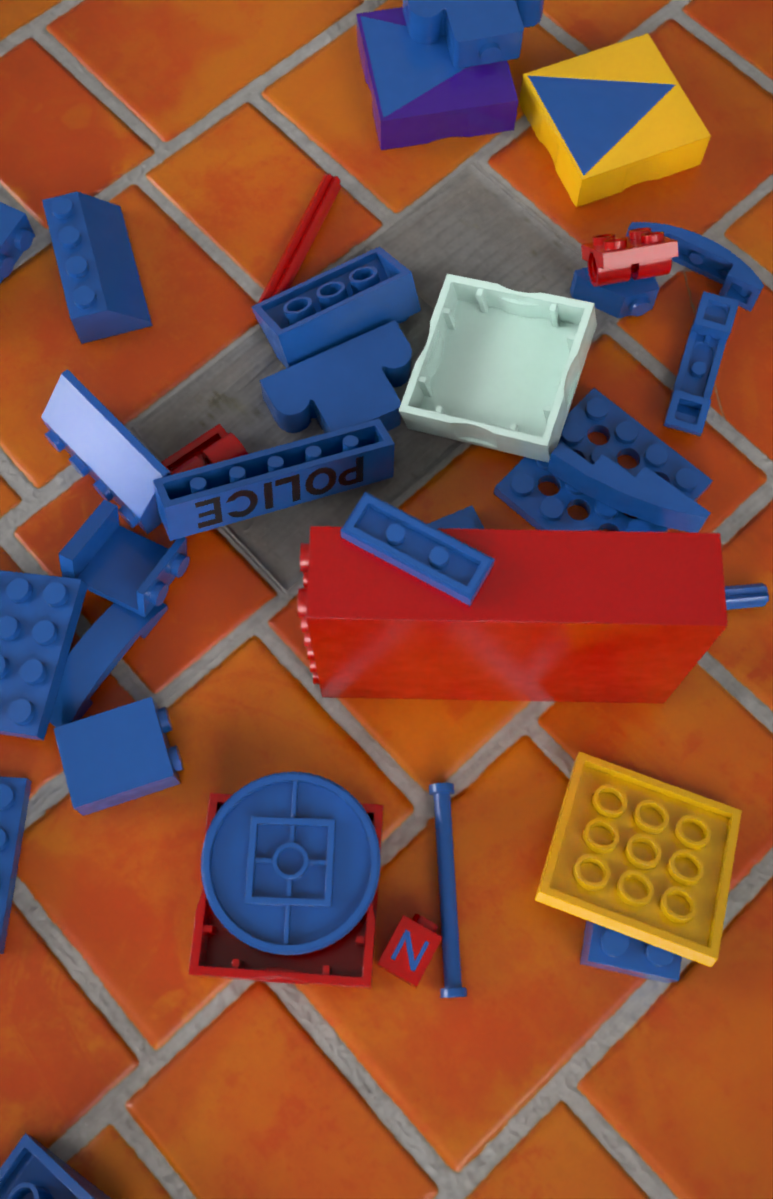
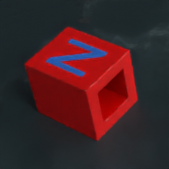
(410, 949)

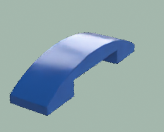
(712, 262)
(700, 363)
(97, 656)

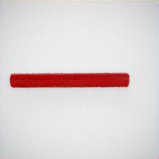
(303, 237)

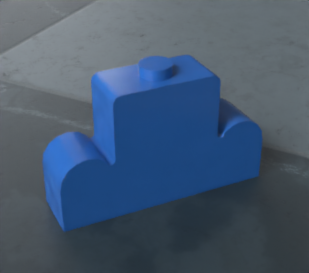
(473, 29)
(343, 384)

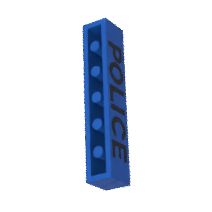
(274, 479)

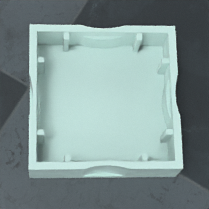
(499, 367)

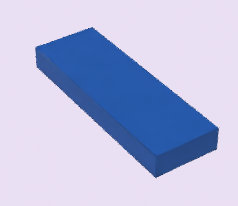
(417, 548)

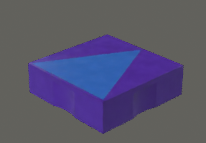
(420, 91)

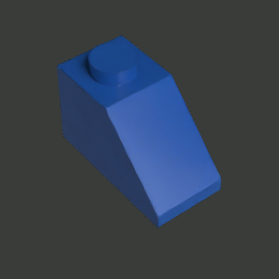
(616, 299)

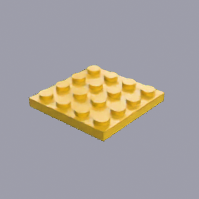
(642, 859)

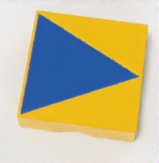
(613, 119)

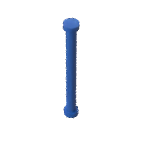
(447, 891)

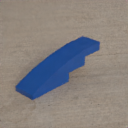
(640, 496)

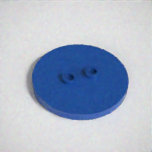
(290, 863)

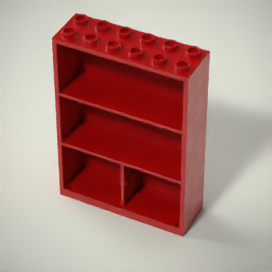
(550, 623)

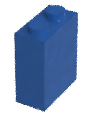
(118, 755)

